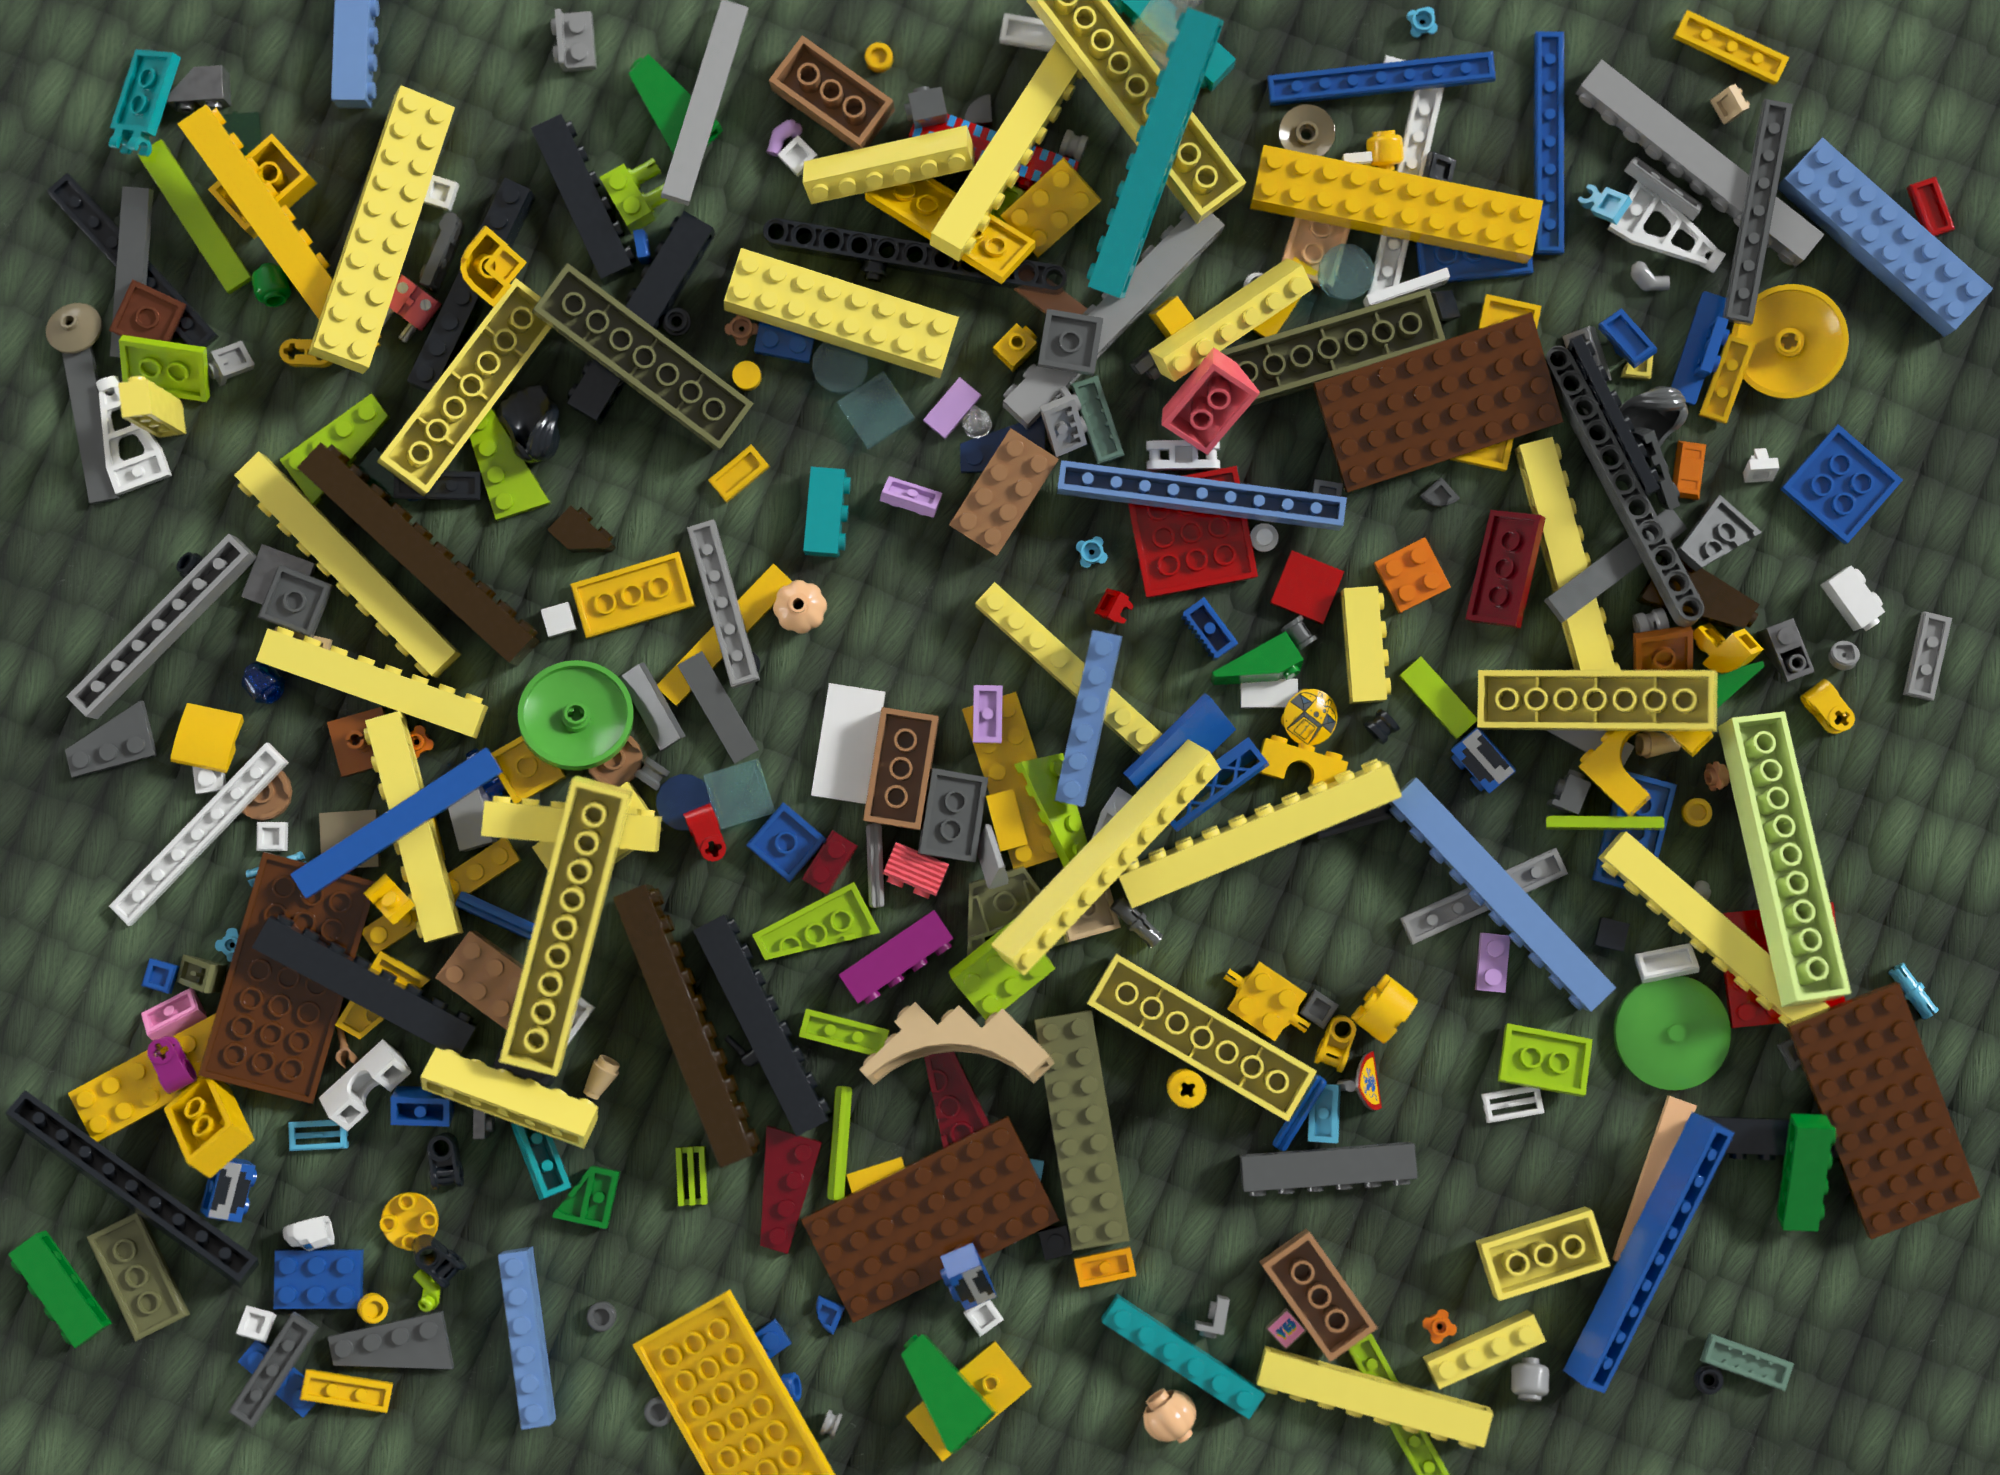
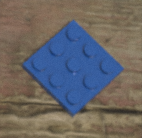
(1841, 484)

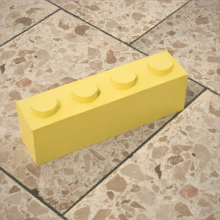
(151, 407)
(1364, 645)
(1484, 1349)

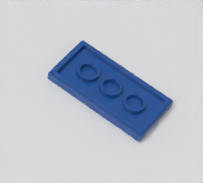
(1465, 265)
(1201, 724)
(1659, 805)

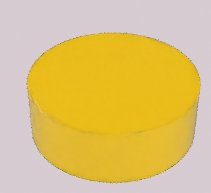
(878, 57)
(746, 375)
(1696, 812)
(372, 1308)

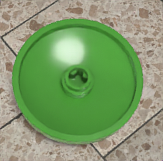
(575, 715)
(1672, 1033)

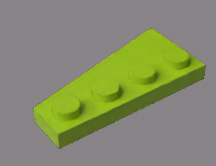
(346, 432)
(505, 475)
(1062, 818)
(823, 923)

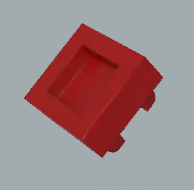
(1112, 605)

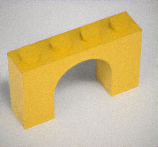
(1607, 772)

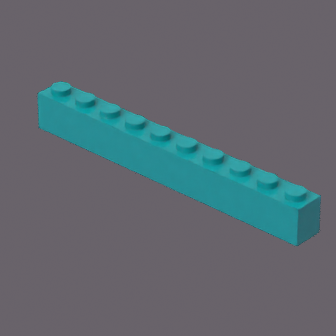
(1155, 152)

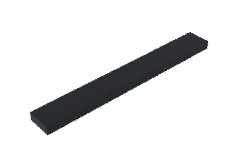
(105, 236)

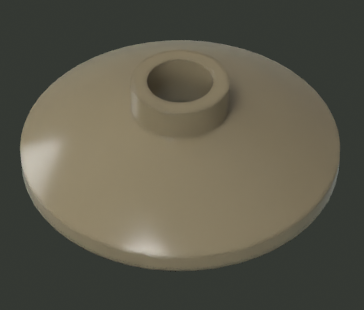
(1309, 119)
(77, 336)

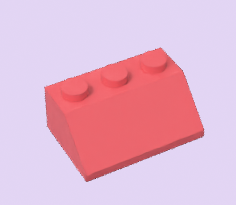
(1209, 402)

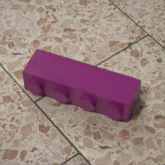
(897, 956)

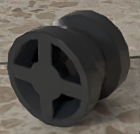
(1381, 726)

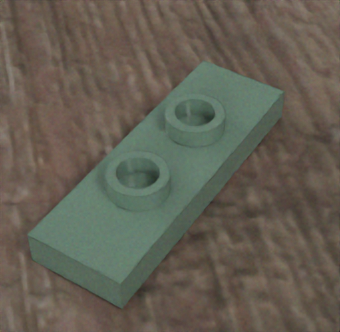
(1098, 420)
(1747, 1361)

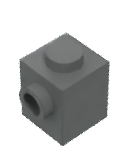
(926, 107)

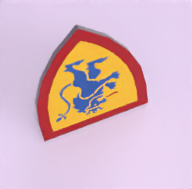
(1365, 1082)

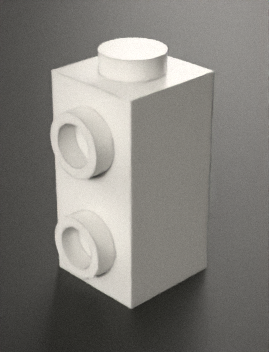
(1854, 599)

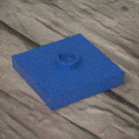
(786, 842)

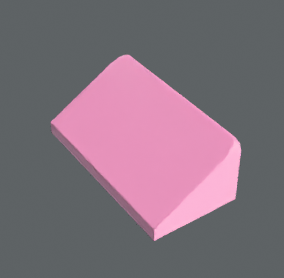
(173, 1015)

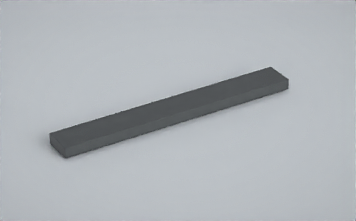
(1757, 212)

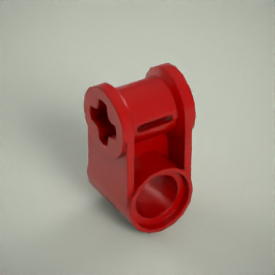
(705, 828)

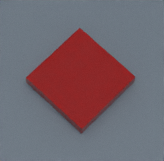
(1307, 587)

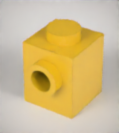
(1171, 316)
(1015, 346)

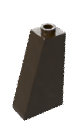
(1721, 602)

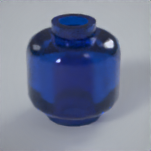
(263, 683)

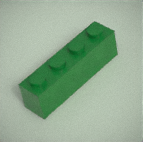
(1805, 1172)
(59, 1289)

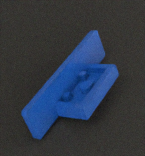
(1701, 346)

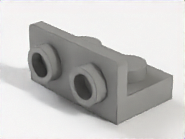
(574, 40)
(1064, 424)

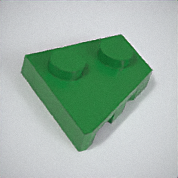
(591, 1198)

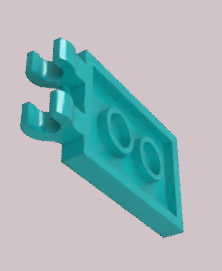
(143, 100)

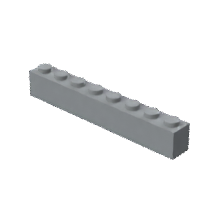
(162, 627)

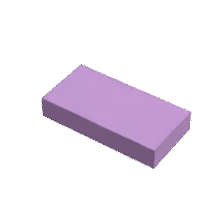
(952, 408)

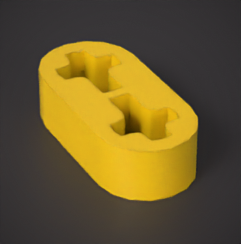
(301, 360)

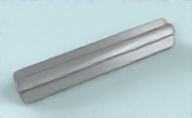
(875, 865)

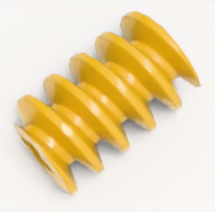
(1197, 1088)

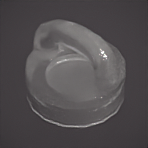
(976, 422)

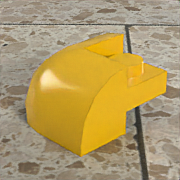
(490, 266)

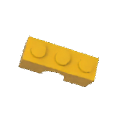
(1281, 755)

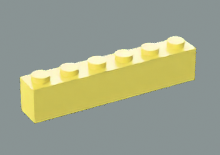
(888, 164)
(1231, 319)
(542, 823)
(509, 1097)

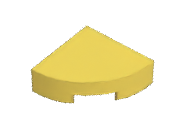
(1641, 372)

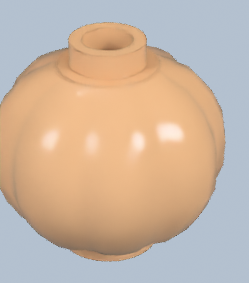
(802, 619)
(1169, 1415)

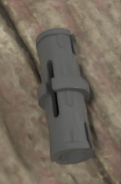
(1136, 921)

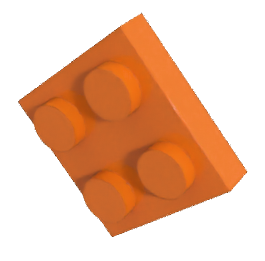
(1412, 575)

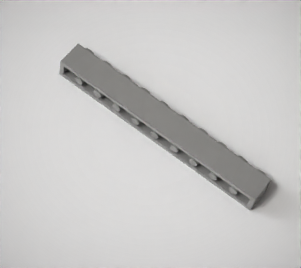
(1690, 157)
(1150, 279)

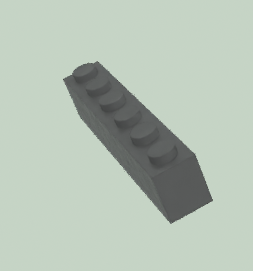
(1328, 1167)

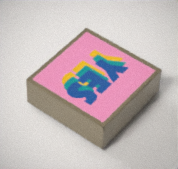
(1285, 1328)

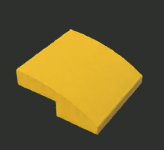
(206, 738)

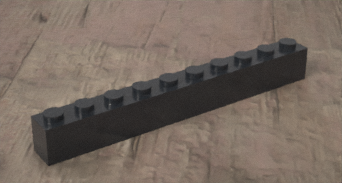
(132, 1189)

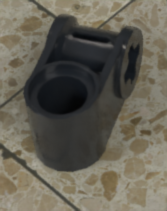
(445, 1164)
(441, 1263)

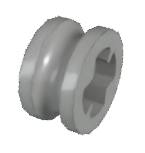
(830, 1424)

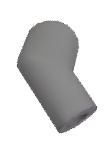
(1646, 280)

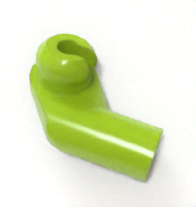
(430, 1292)

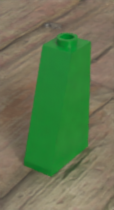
(664, 99)
(949, 1397)

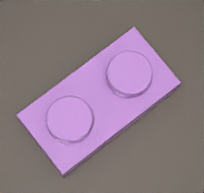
(911, 497)
(987, 714)
(1492, 962)

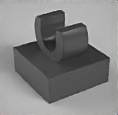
(1145, 364)

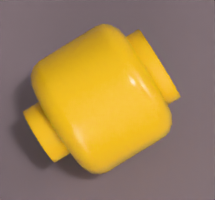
(1386, 149)

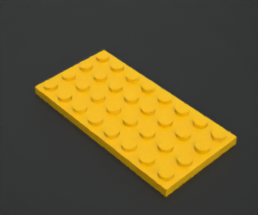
(729, 1395)

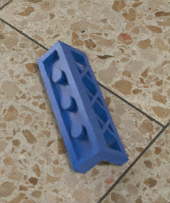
(1230, 764)

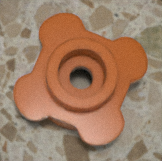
(424, 741)
(1441, 1317)

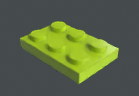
(170, 365)
(1545, 1060)

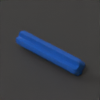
(495, 915)
(1305, 1105)

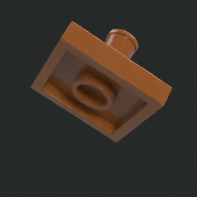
(350, 744)

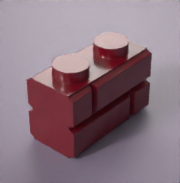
(830, 862)

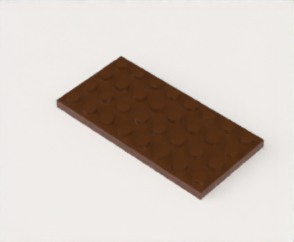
(1438, 402)
(271, 1019)
(1885, 1110)
(895, 1230)

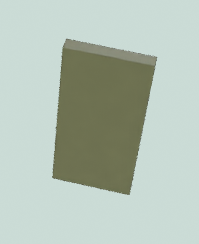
(138, 1276)

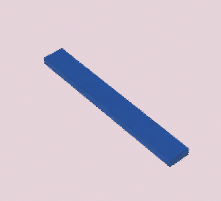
(1381, 78)
(1549, 140)
(396, 823)

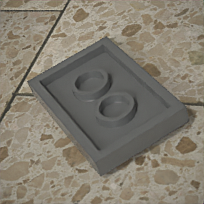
(952, 815)

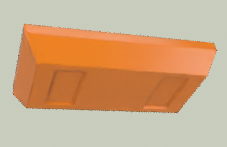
(1689, 469)

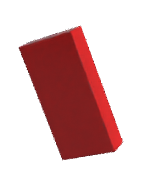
(1930, 206)

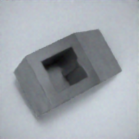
(202, 87)
(1786, 650)

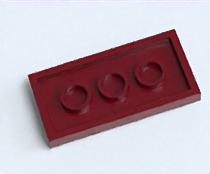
(1505, 568)

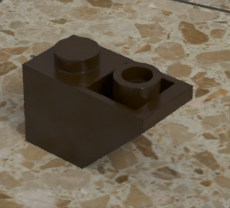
(577, 533)

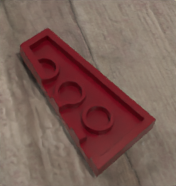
(954, 1098)
(786, 1182)

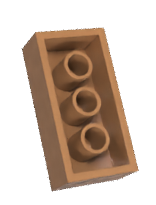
(831, 94)
(1003, 492)
(901, 768)
(483, 977)
(1318, 1294)

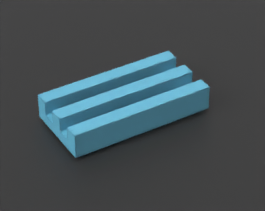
(316, 1146)

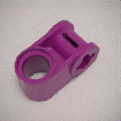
(172, 1067)

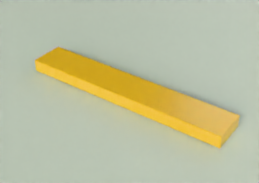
(753, 607)

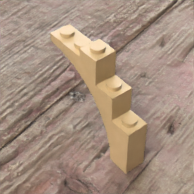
(957, 1032)

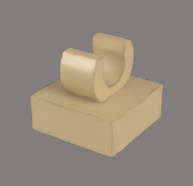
(1730, 104)

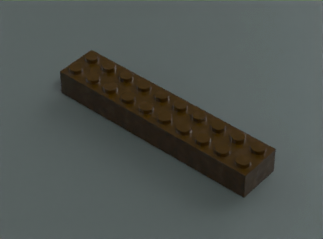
(416, 552)
(686, 1024)

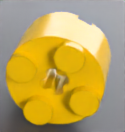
(1384, 1008)

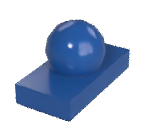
(1627, 338)

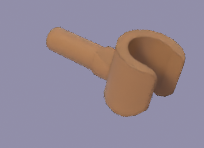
(344, 1051)

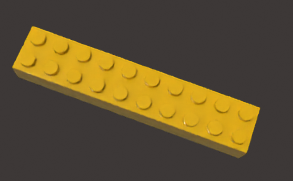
(1396, 204)

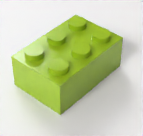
(991, 981)

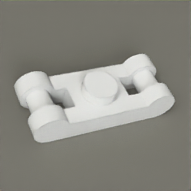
(1181, 456)

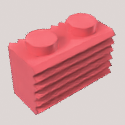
(915, 870)

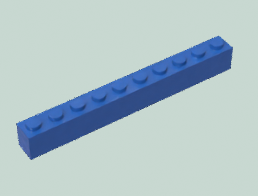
(1648, 1252)

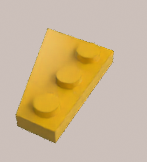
(359, 1020)

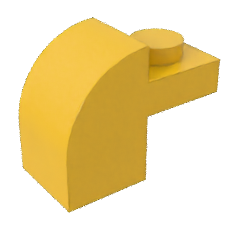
(1727, 653)
(389, 899)

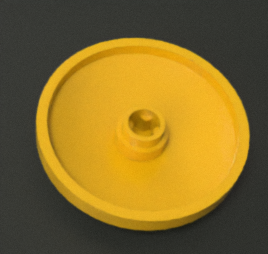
(1797, 341)

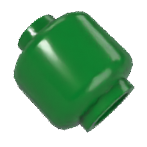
(271, 285)

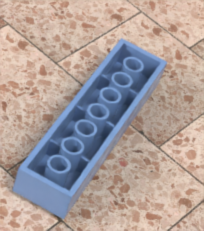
(1884, 238)

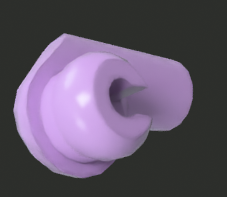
(780, 133)

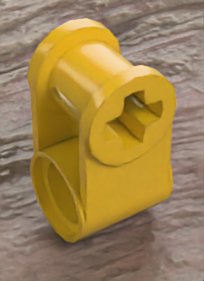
(1825, 705)
(1336, 1045)

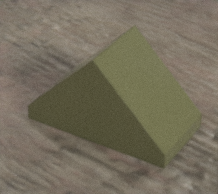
(201, 974)

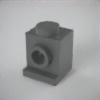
(1570, 793)

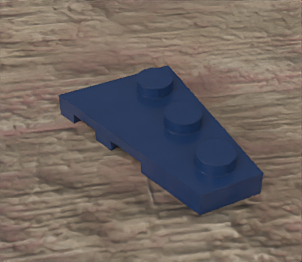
(978, 452)

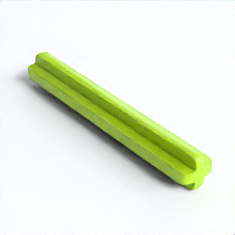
(839, 1143)

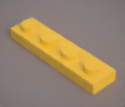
(1731, 47)

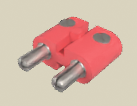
(413, 305)

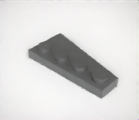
(398, 1344)

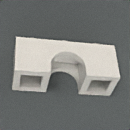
(347, 1097)

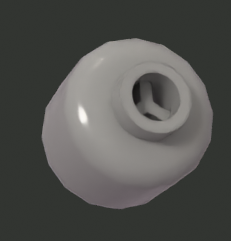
(1530, 1380)

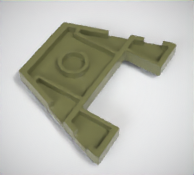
(996, 907)

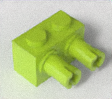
(624, 191)

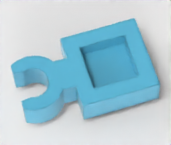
(1608, 205)

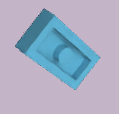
(1325, 1116)

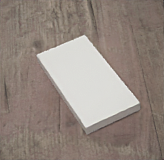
(847, 743)

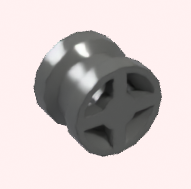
(652, 773)

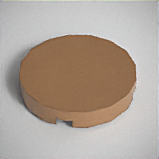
(621, 767)
(271, 800)

